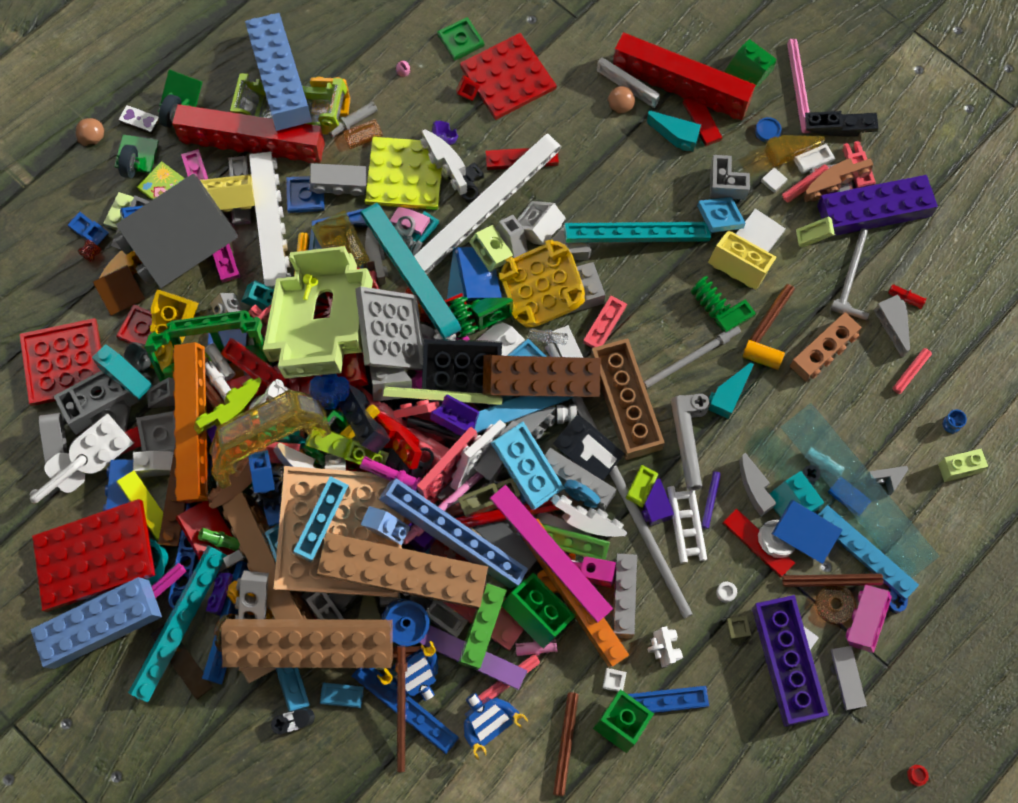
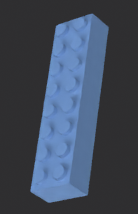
(278, 72)

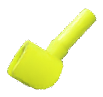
(309, 281)

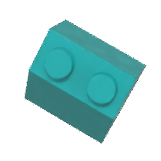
(799, 490)

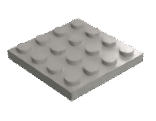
(390, 329)

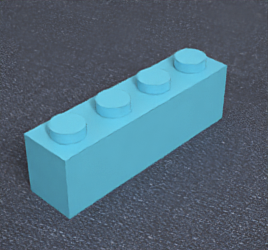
(320, 519)

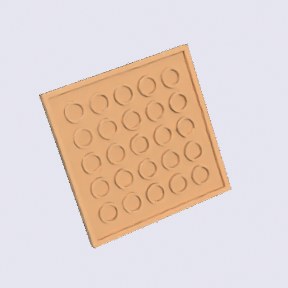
(299, 497)

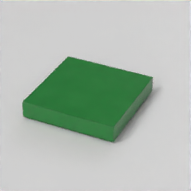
(460, 38)

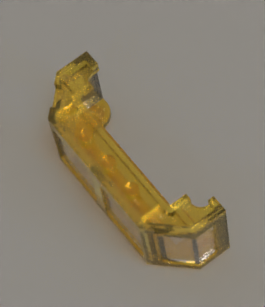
(262, 427)

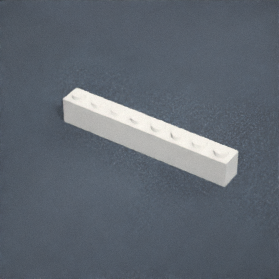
(269, 217)

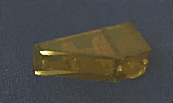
(787, 147)

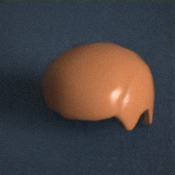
(621, 99)
(89, 131)

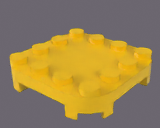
(542, 284)

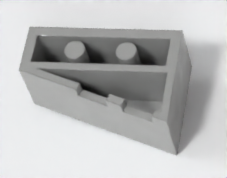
(389, 377)

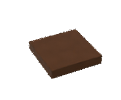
(118, 290)

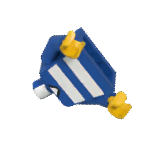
(420, 673)
(487, 720)

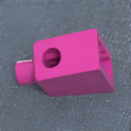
(603, 571)

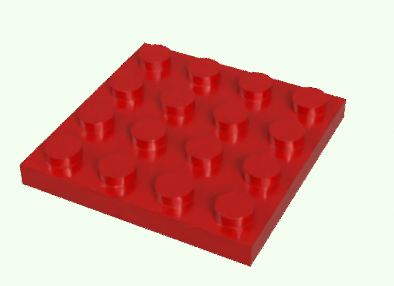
(508, 76)
(59, 358)

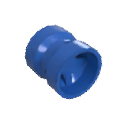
(958, 420)

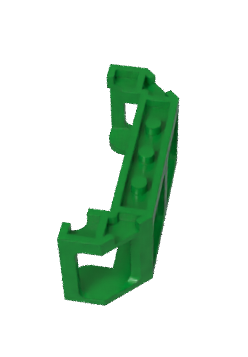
(201, 325)

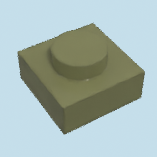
(738, 627)

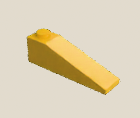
(164, 309)

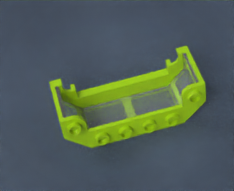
(323, 102)

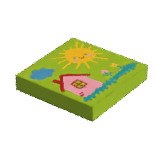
(159, 181)

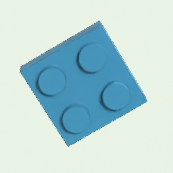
(721, 214)

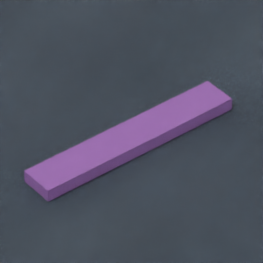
(491, 666)

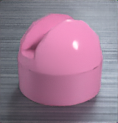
(400, 70)

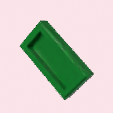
(735, 316)

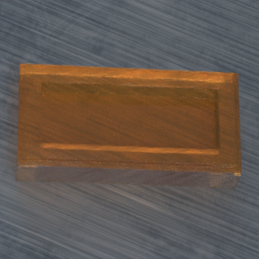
(362, 134)

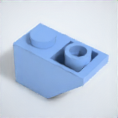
(385, 525)

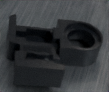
(471, 172)
(415, 472)

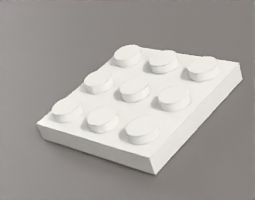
(472, 455)

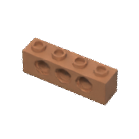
(844, 326)

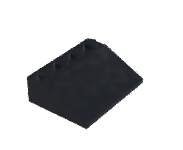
(456, 363)

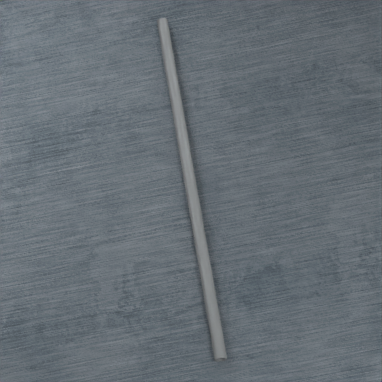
(635, 513)

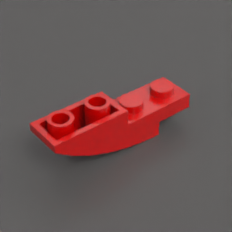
(402, 440)

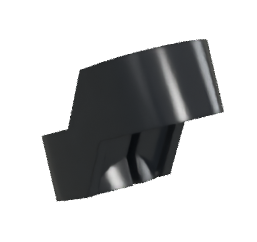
(283, 723)

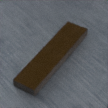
(188, 669)

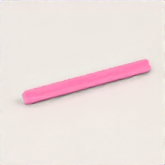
(798, 80)

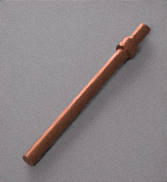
(401, 668)

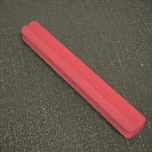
(499, 687)

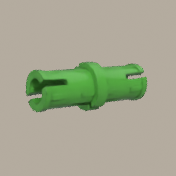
(219, 539)

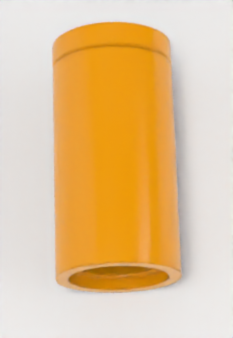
(763, 354)

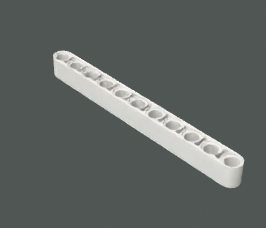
(487, 203)

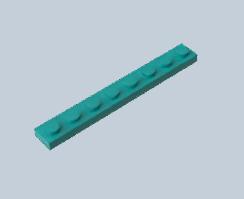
(637, 232)
(177, 624)

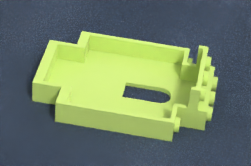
(308, 344)

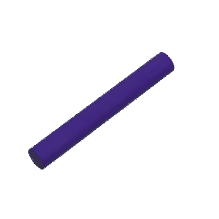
(710, 500)

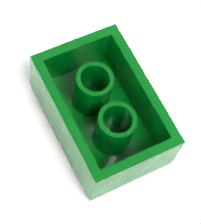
(538, 610)

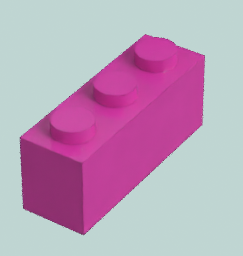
(868, 618)

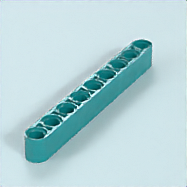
(410, 271)

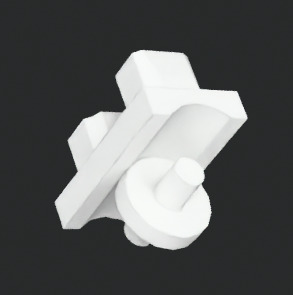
(663, 648)

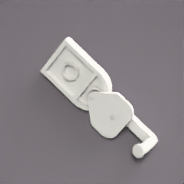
(99, 443)

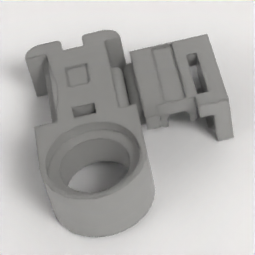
(413, 246)
(230, 561)

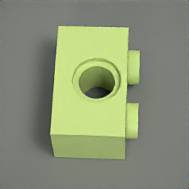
(490, 248)
(963, 465)

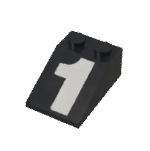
(588, 448)

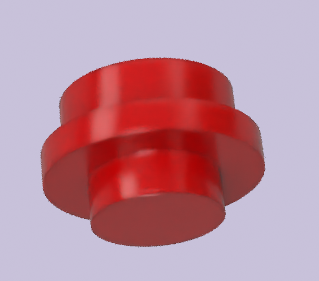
(917, 775)

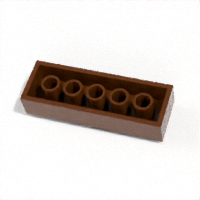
(541, 376)

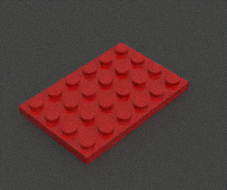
(92, 555)

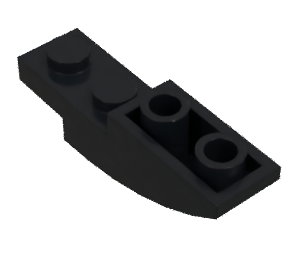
(838, 124)

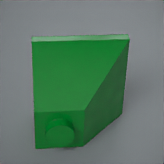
(490, 311)

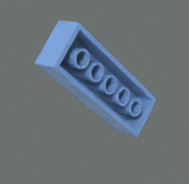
(96, 623)

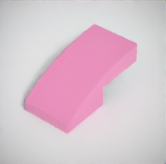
(420, 219)

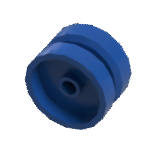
(417, 620)

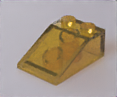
(339, 232)

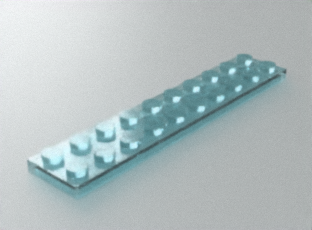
(859, 491)

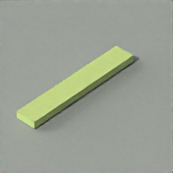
(439, 395)

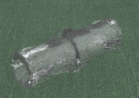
(548, 336)

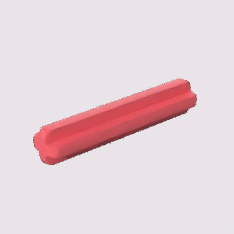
(803, 185)
(912, 370)

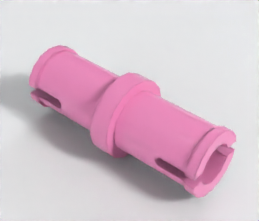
(534, 648)

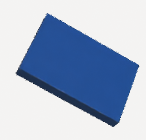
(475, 277)
(807, 531)

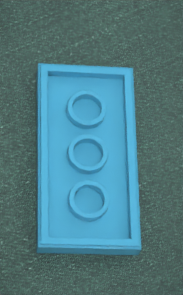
(527, 465)

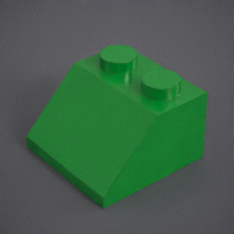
(751, 63)
(623, 721)

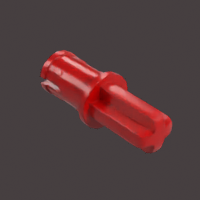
(907, 296)

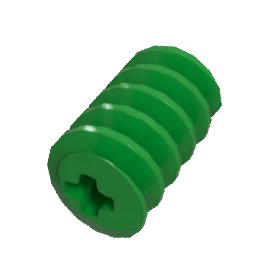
(708, 298)
(462, 315)

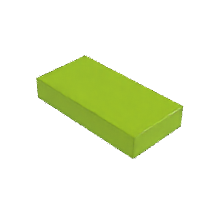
(641, 486)

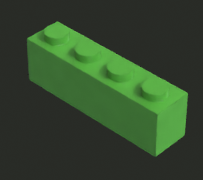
(482, 627)

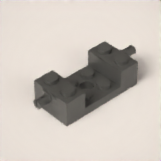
(80, 405)

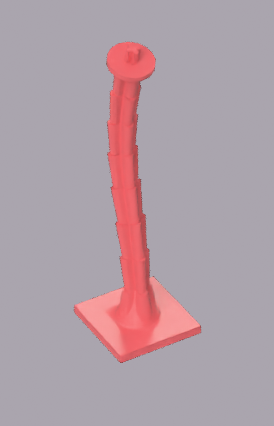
(444, 458)

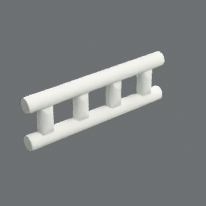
(696, 531)

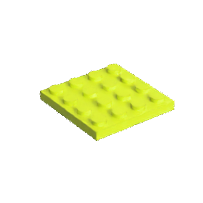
(402, 175)

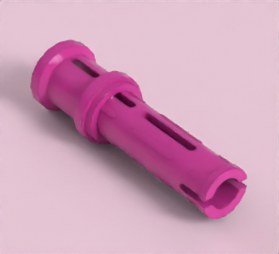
(389, 473)

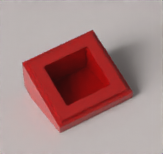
(467, 88)

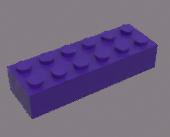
(879, 205)
(789, 661)

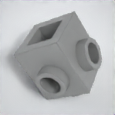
(225, 303)

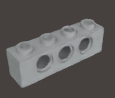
(258, 585)

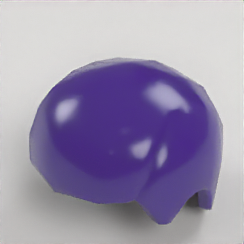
(443, 131)

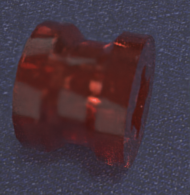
(89, 250)

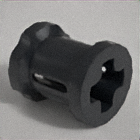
(810, 470)

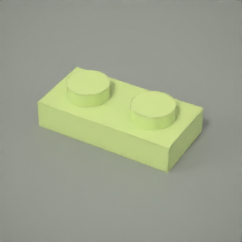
(114, 216)

